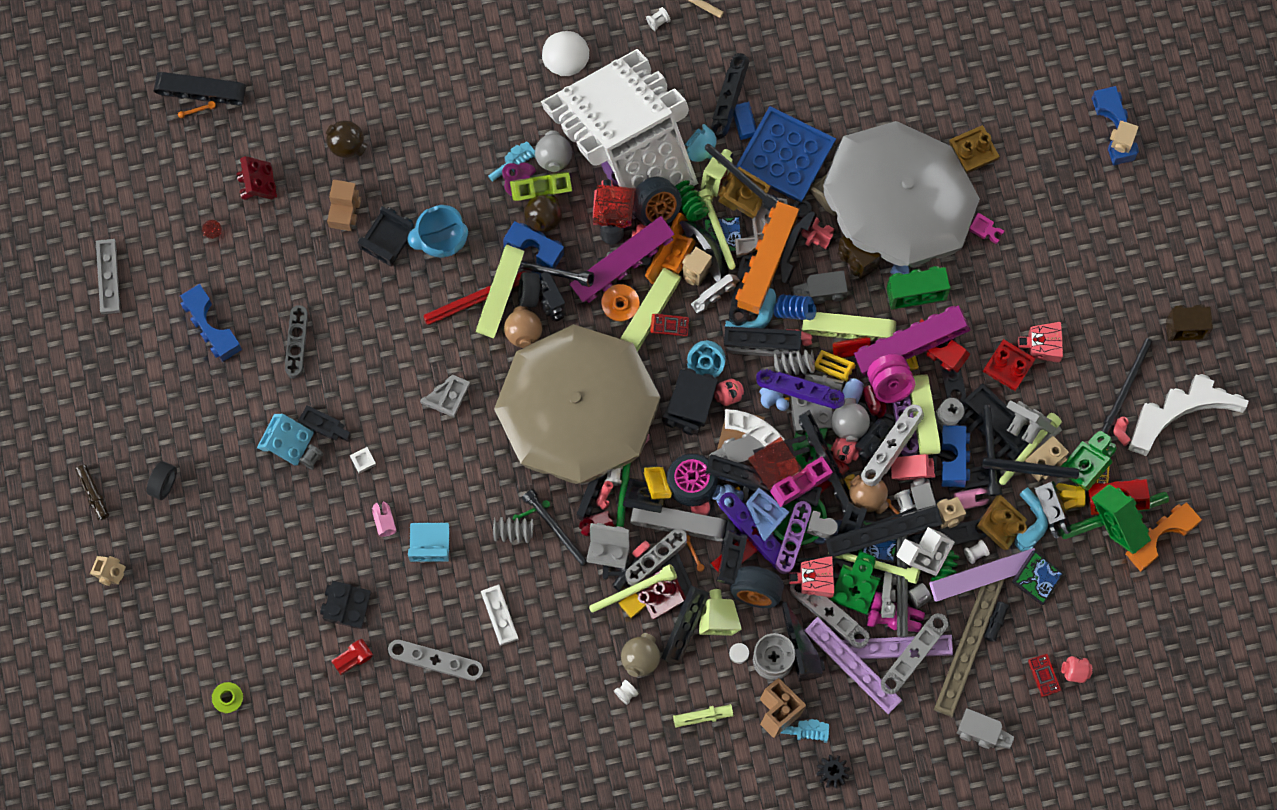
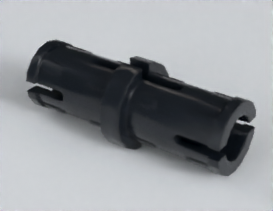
(996, 621)

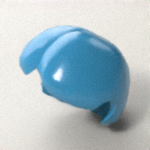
(439, 232)

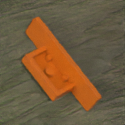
(672, 254)

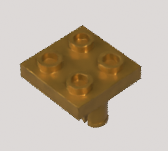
(974, 149)
(1002, 522)

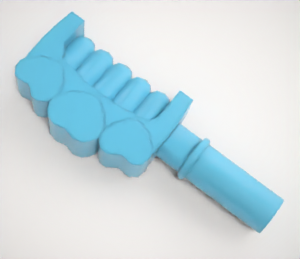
(517, 155)
(809, 729)

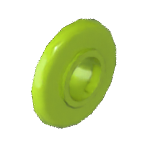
(231, 706)

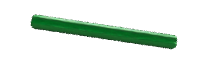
(1096, 521)

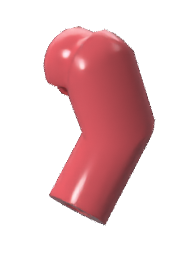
(805, 337)
(1120, 430)
(603, 494)

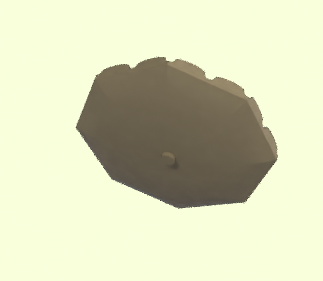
(577, 404)

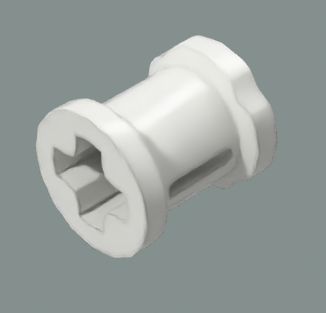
(658, 19)
(614, 476)
(904, 500)
(976, 552)

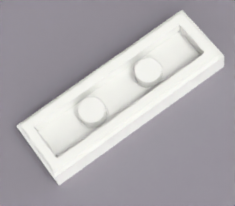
(499, 615)

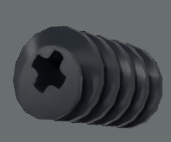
(611, 234)

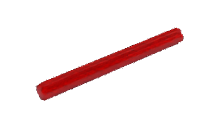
(462, 303)

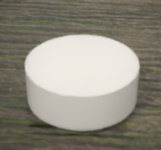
(739, 653)

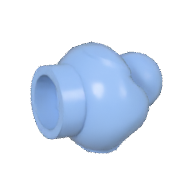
(772, 397)
(720, 490)

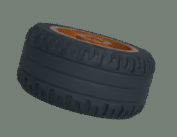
(656, 198)
(757, 587)

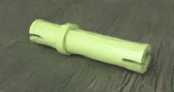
(703, 715)

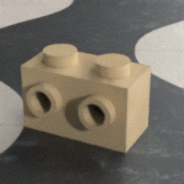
(696, 266)
(1050, 453)

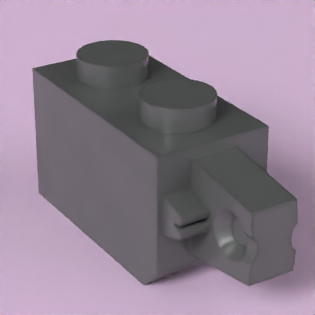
(823, 287)

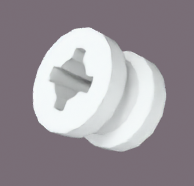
(626, 692)

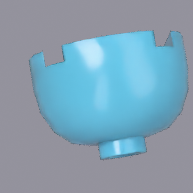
(697, 142)
(706, 358)

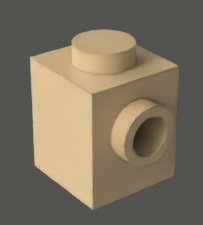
(1123, 136)

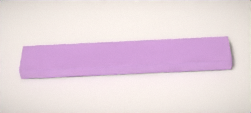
(978, 576)
(893, 647)
(851, 664)

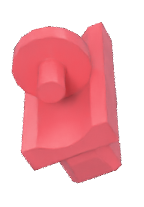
(818, 235)

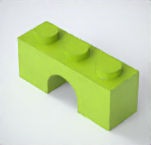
(539, 185)

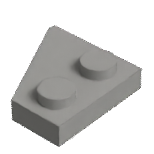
(447, 396)

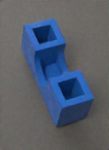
(522, 236)
(955, 472)

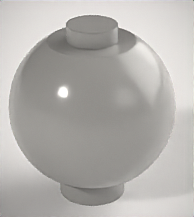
(553, 152)
(850, 420)

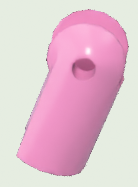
(968, 498)
(384, 523)

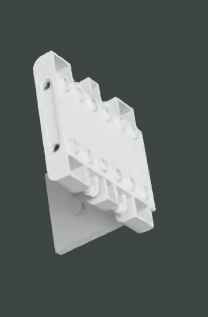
(626, 120)

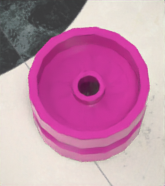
(891, 378)

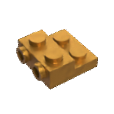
(739, 196)

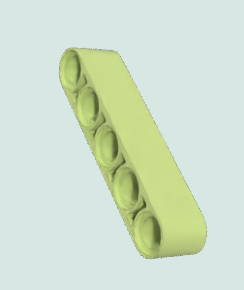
(499, 291)
(652, 304)
(849, 326)
(927, 429)

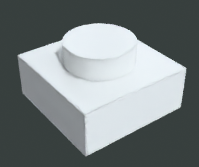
(363, 460)

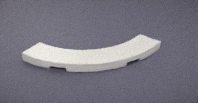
(751, 425)

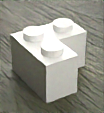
(929, 553)

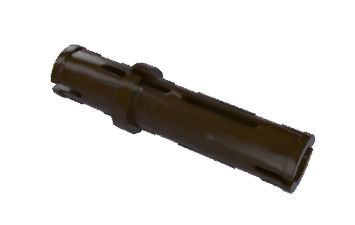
(95, 499)

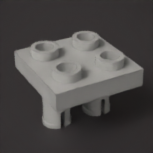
(1035, 418)

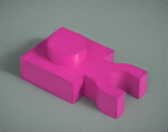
(983, 227)

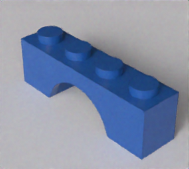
(1108, 104)
(222, 341)

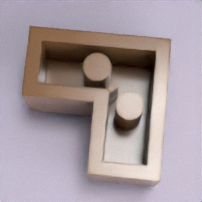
(344, 201)
(783, 705)

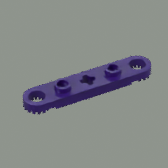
(810, 392)
(742, 519)

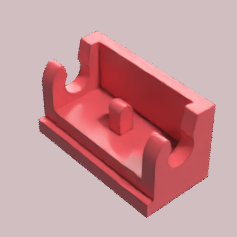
(913, 467)

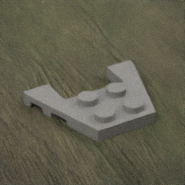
(748, 245)

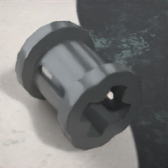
(311, 457)

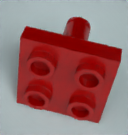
(1009, 365)

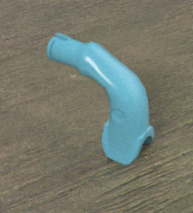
(765, 314)
(1037, 530)

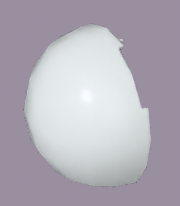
(565, 53)

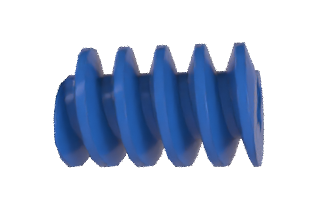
(795, 307)

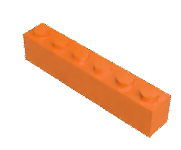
(767, 258)

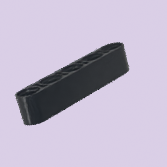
(199, 88)

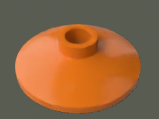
(623, 294)

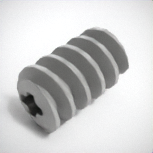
(795, 363)
(949, 413)
(513, 530)

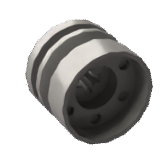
(775, 645)

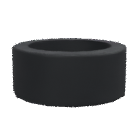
(161, 480)

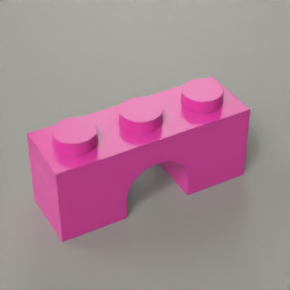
(807, 479)

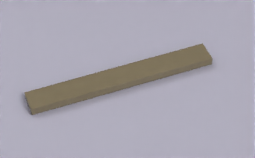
(968, 648)

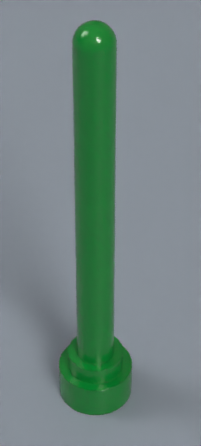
(623, 487)

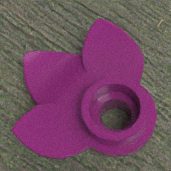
(521, 171)

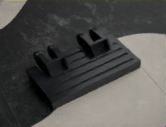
(1001, 421)

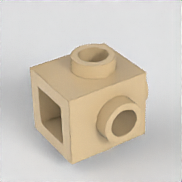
(951, 512)
(108, 570)

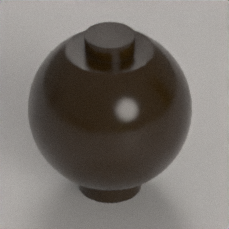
(345, 139)
(543, 213)

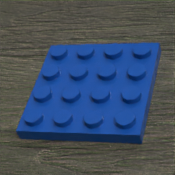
(786, 153)

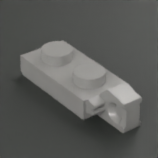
(713, 293)
(889, 595)

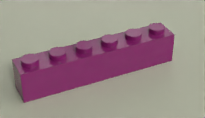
(624, 257)
(917, 338)

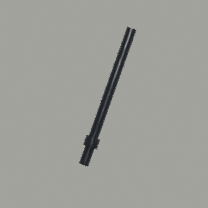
(1110, 419)

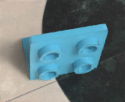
(285, 438)
(429, 542)

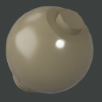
(640, 655)

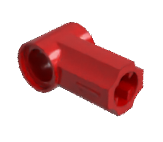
(357, 654)

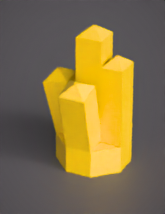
(1071, 495)

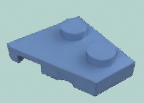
(765, 513)

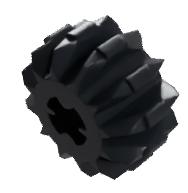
(828, 766)

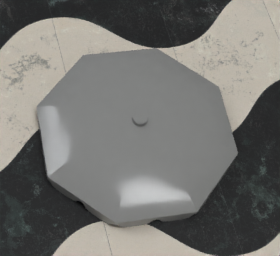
(900, 194)

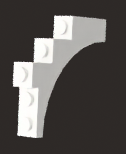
(1177, 403)

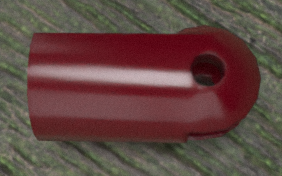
(874, 405)
(603, 518)

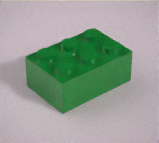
(918, 287)
(1121, 518)

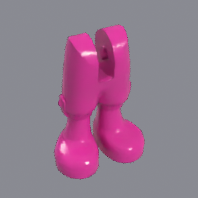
(876, 618)

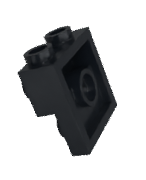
(552, 300)
(873, 439)
(345, 604)

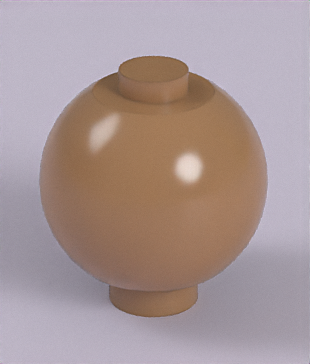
(523, 327)
(867, 496)

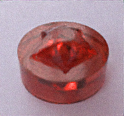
(211, 229)

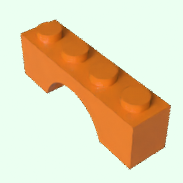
(1180, 521)

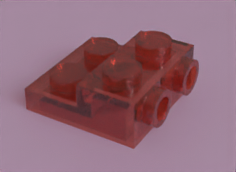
(614, 206)

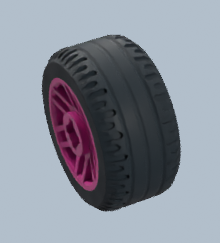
(689, 482)

